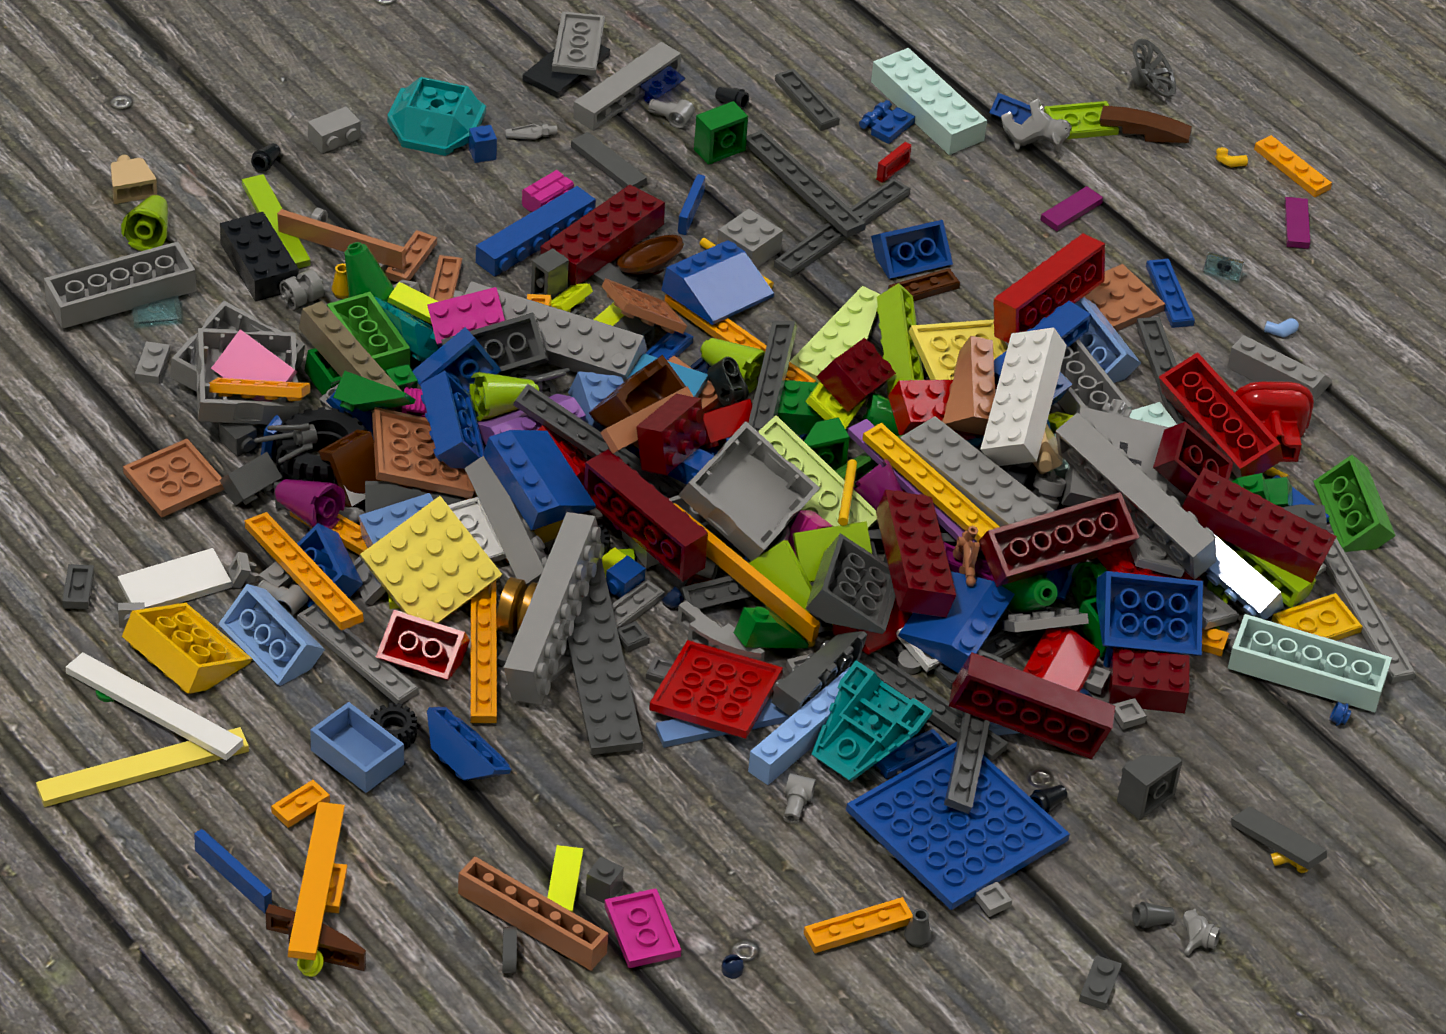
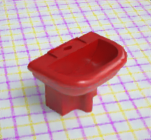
(1283, 410)

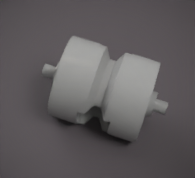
(301, 289)
(1048, 488)

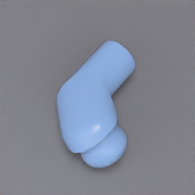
(1282, 329)

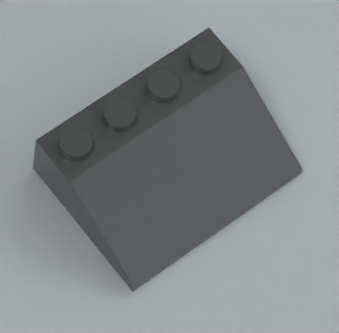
(852, 588)

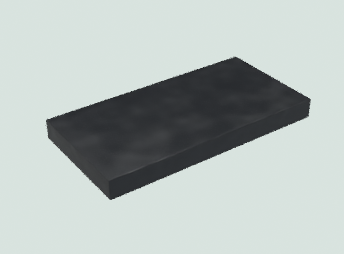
(555, 82)

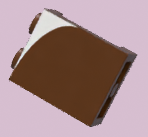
(352, 464)

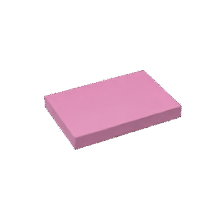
(250, 360)

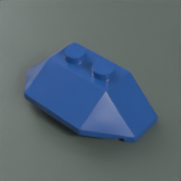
(463, 747)

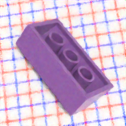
(521, 421)

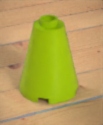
(147, 224)
(748, 358)
(496, 394)

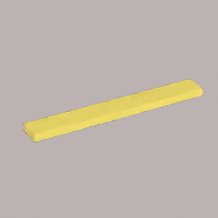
(128, 771)

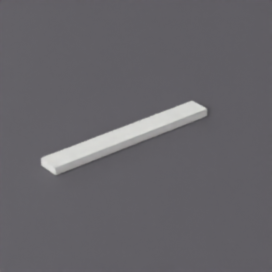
(154, 706)

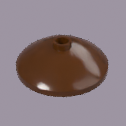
(651, 255)

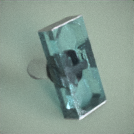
(1223, 266)

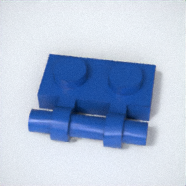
(891, 125)

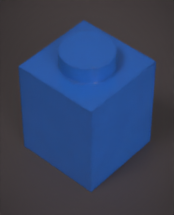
(482, 143)
(624, 576)

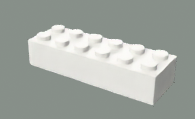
(1023, 397)

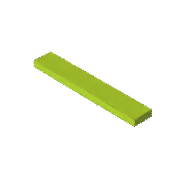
(265, 201)

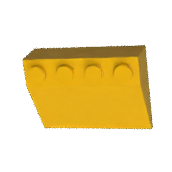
(184, 646)

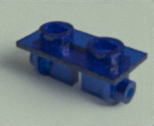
(661, 83)

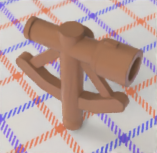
(968, 552)

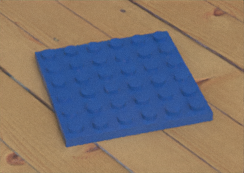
(953, 849)

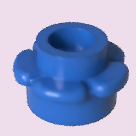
(1340, 713)

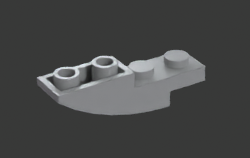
(709, 633)

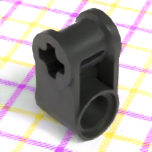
(726, 380)

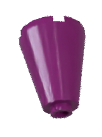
(875, 482)
(312, 501)

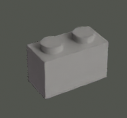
(334, 130)

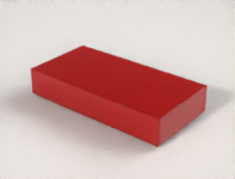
(893, 162)

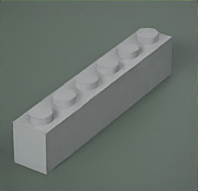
(624, 86)
(516, 538)

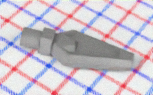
(531, 131)

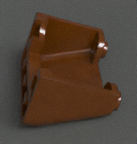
(638, 392)

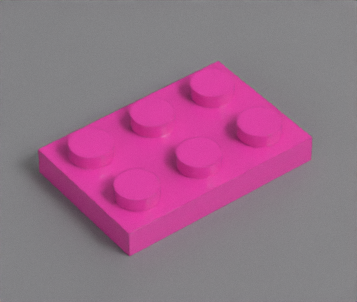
(467, 311)
(642, 928)

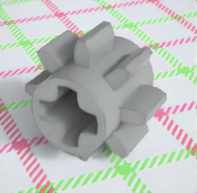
(1117, 407)

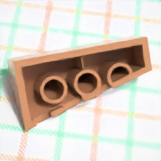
(972, 387)

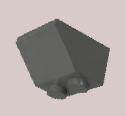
(1148, 783)

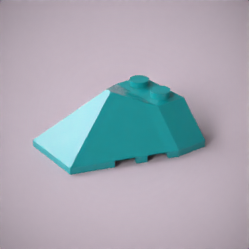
(416, 332)
(866, 723)

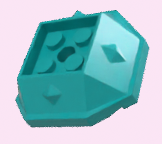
(435, 116)

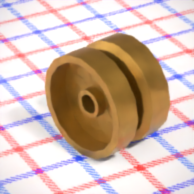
(514, 604)

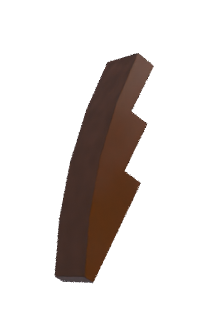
(1154, 126)
(332, 944)

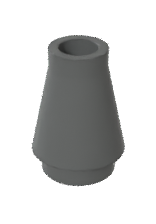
(1151, 915)
(918, 929)

